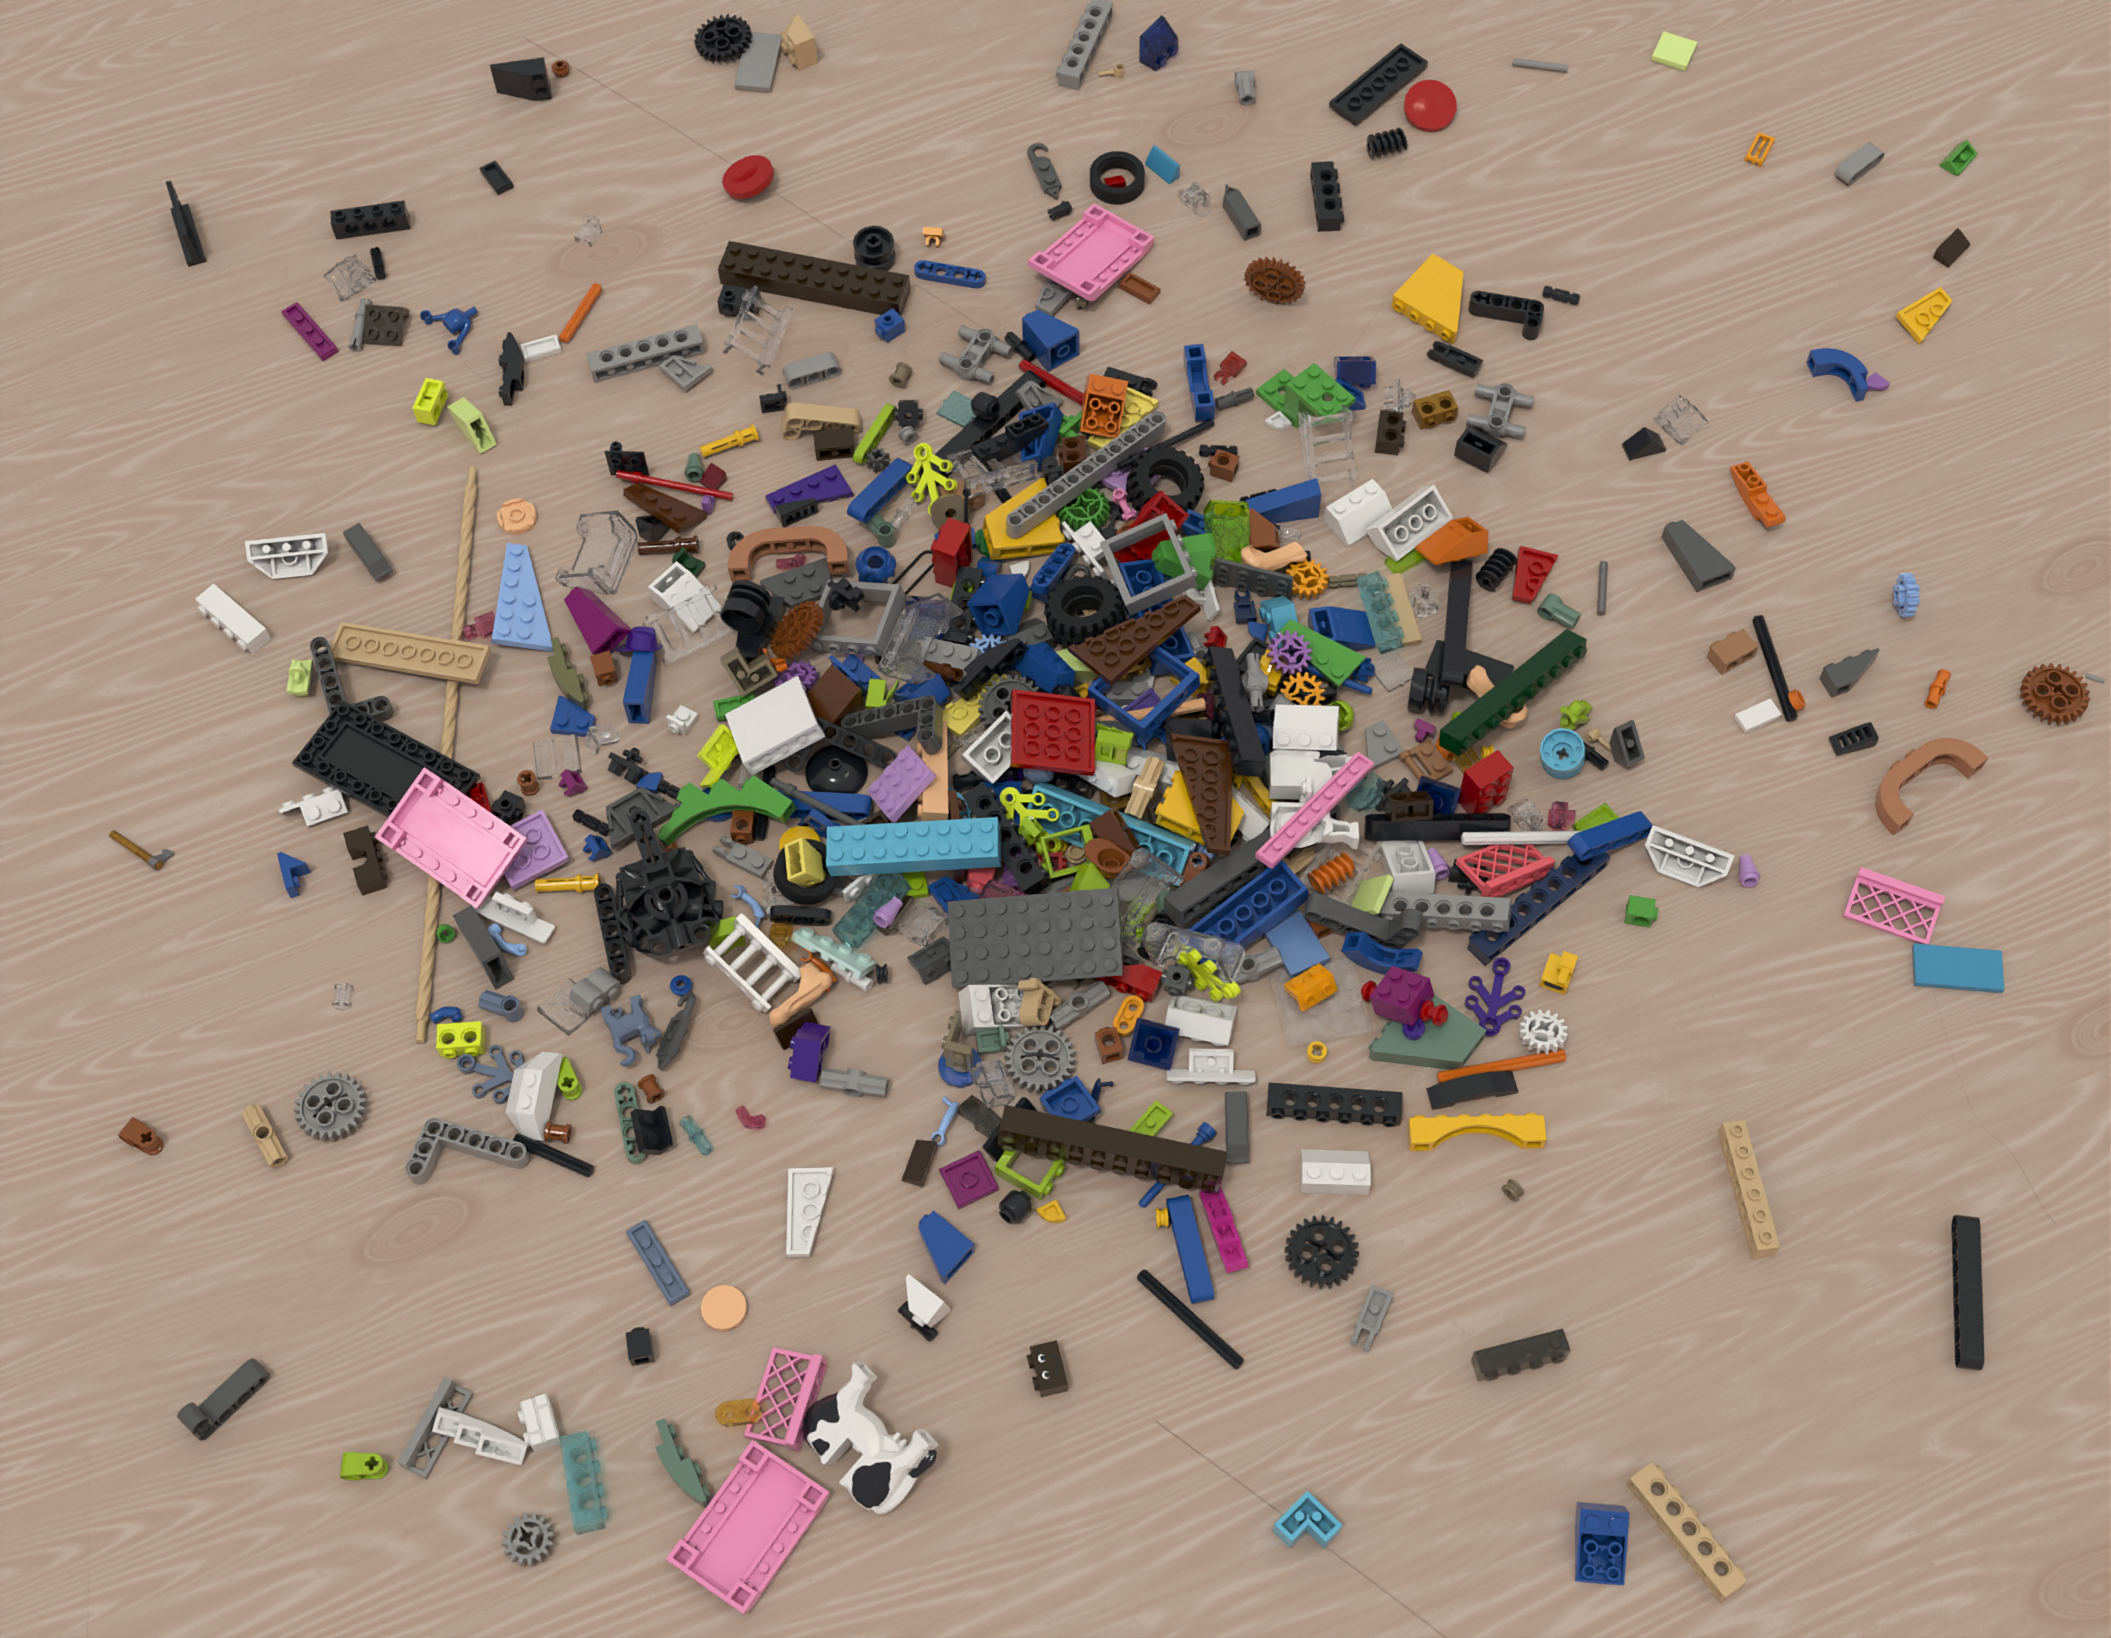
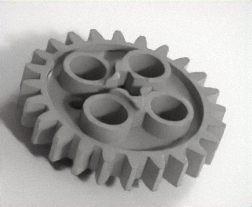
(1041, 1040)
(340, 1120)

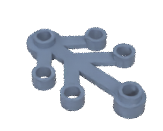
(500, 1075)

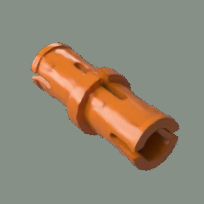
(1937, 688)

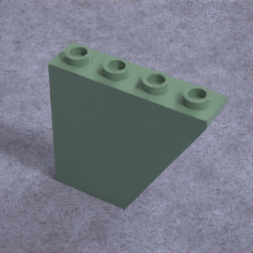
(1440, 1046)

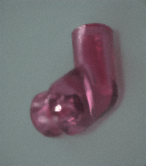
(797, 561)
(751, 1122)

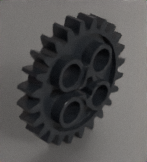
(723, 38)
(1310, 1267)

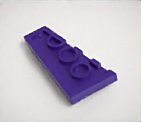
(823, 486)

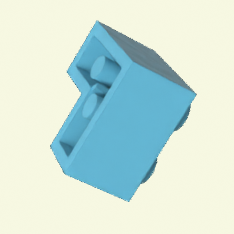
(1277, 613)
(1310, 1517)

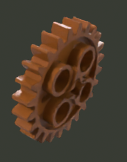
(1274, 280)
(797, 630)
(2057, 689)

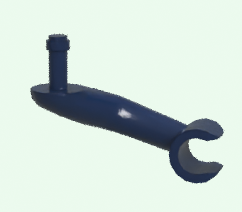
(1097, 1090)

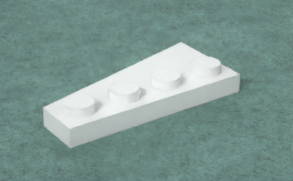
(804, 1207)

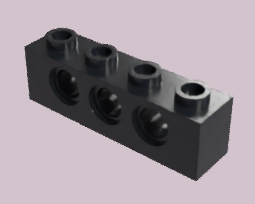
(1325, 196)
(370, 220)
(966, 578)

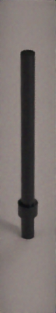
(1169, 442)

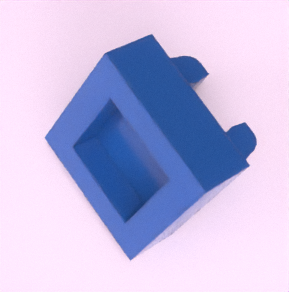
(597, 846)

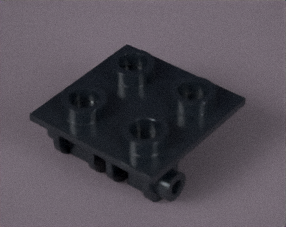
(625, 460)

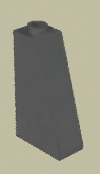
(1696, 557)
(483, 947)

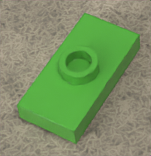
(728, 704)

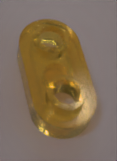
(780, 934)
(740, 1412)

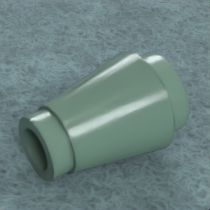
(694, 468)

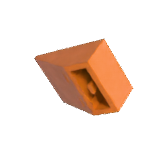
(1103, 405)
(1455, 541)

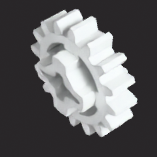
(1543, 1032)

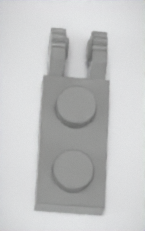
(744, 857)
(1372, 1315)

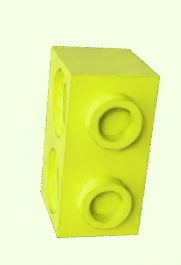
(430, 401)
(461, 1034)

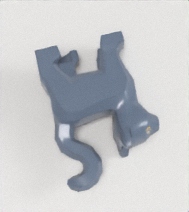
(627, 1026)

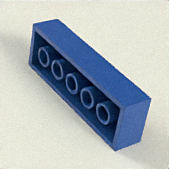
(1139, 578)
(1255, 907)

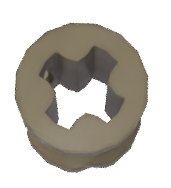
(900, 375)

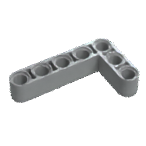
(462, 1144)

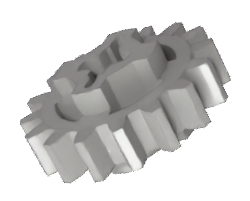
(536, 1535)

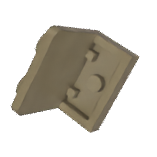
(955, 1054)

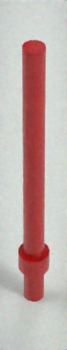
(637, 477)

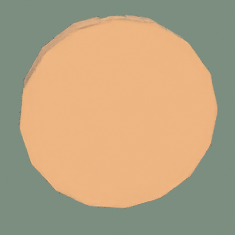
(516, 516)
(723, 1308)

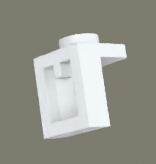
(682, 720)

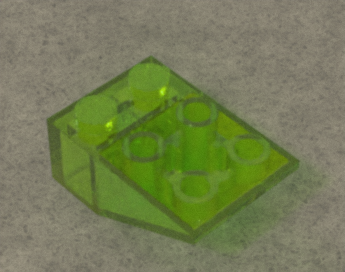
(1229, 527)

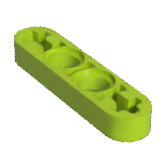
(874, 433)

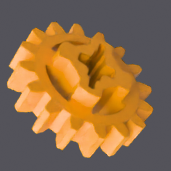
(1308, 578)
(1300, 684)

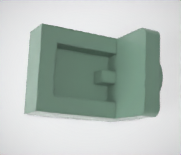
(991, 1040)

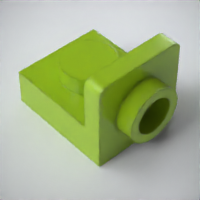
(1031, 829)

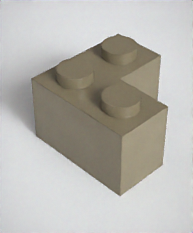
(748, 675)

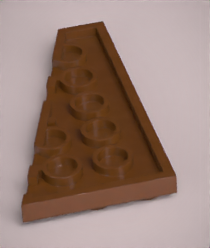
(1131, 641)

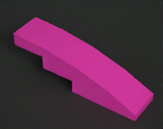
(1224, 1231)

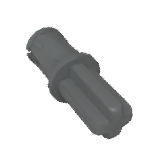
(1233, 398)

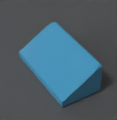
(1163, 165)

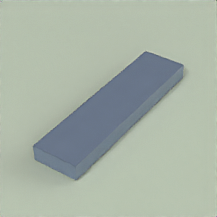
(658, 1263)

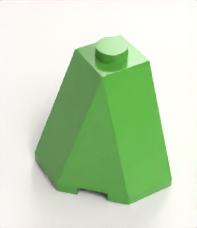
(1200, 550)

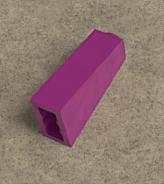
(596, 621)

